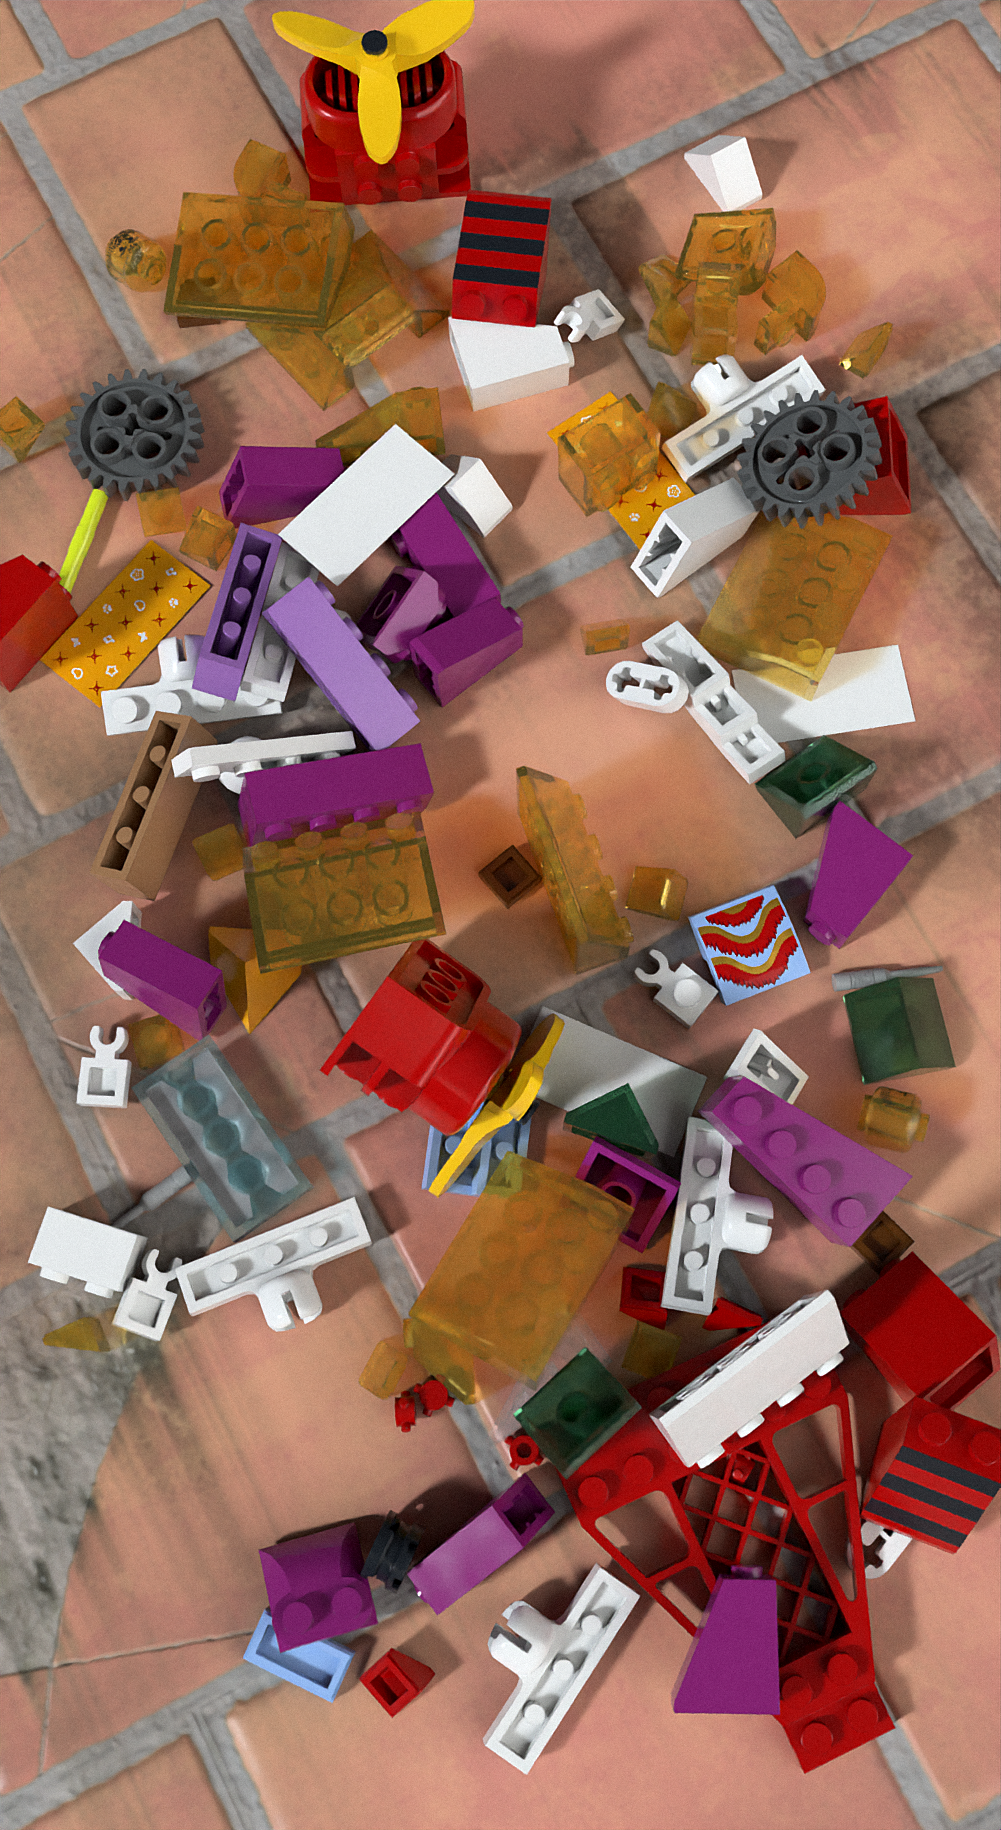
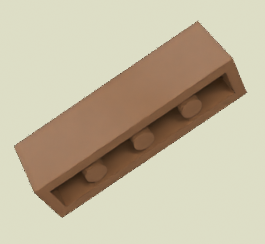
(150, 809)

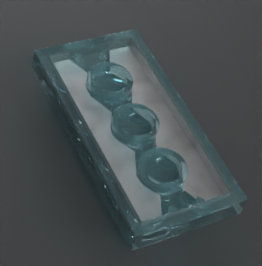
(222, 1138)

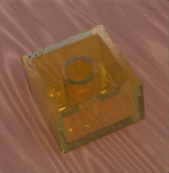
(608, 455)

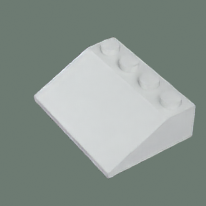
(753, 1377)

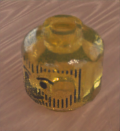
(135, 260)
(892, 1119)

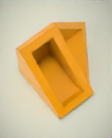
(246, 988)

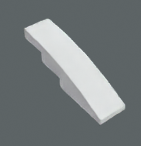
(715, 703)

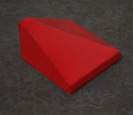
(643, 1295)
(730, 1316)
(396, 1680)

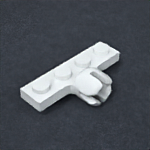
(731, 408)
(270, 659)
(133, 708)
(254, 754)
(708, 1220)
(276, 1265)
(552, 1662)

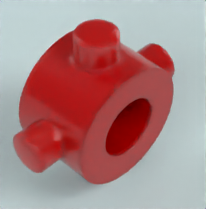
(433, 1396)
(405, 1411)
(523, 1451)
(741, 1469)

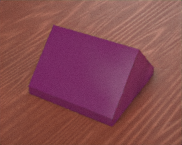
(633, 1184)

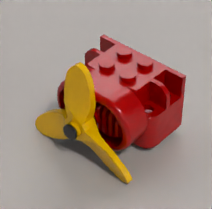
(383, 106)
(443, 1050)

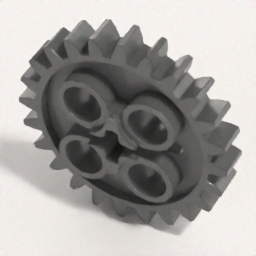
(134, 434)
(809, 459)

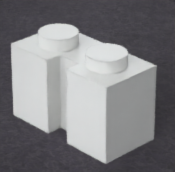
(86, 1251)

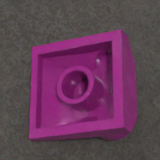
(401, 612)
(317, 1587)

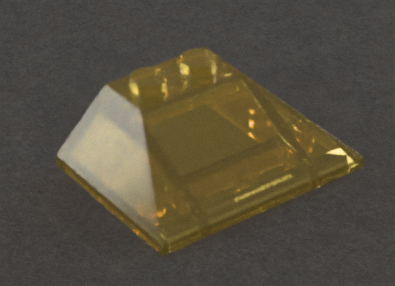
(372, 307)

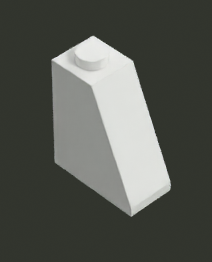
(508, 360)
(693, 535)

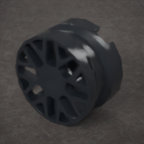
(393, 1551)

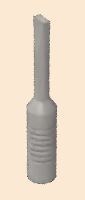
(869, 977)
(156, 1195)

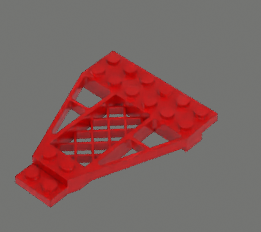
(824, 1686)

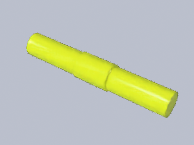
(82, 539)

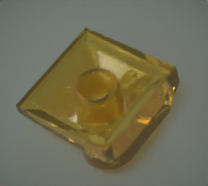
(731, 237)

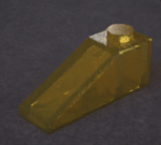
(412, 410)

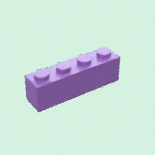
(237, 612)
(341, 665)

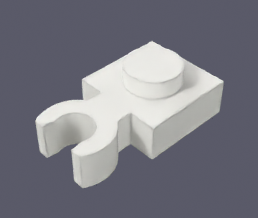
(590, 315)
(681, 993)
(105, 1078)
(146, 1303)

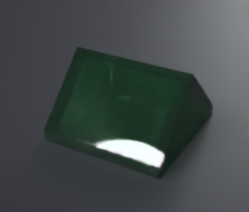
(814, 782)
(898, 1029)
(615, 1119)
(576, 1412)

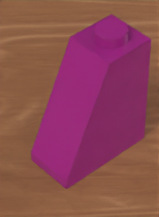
(276, 482)
(465, 649)
(850, 875)
(164, 978)
(481, 1544)
(734, 1649)

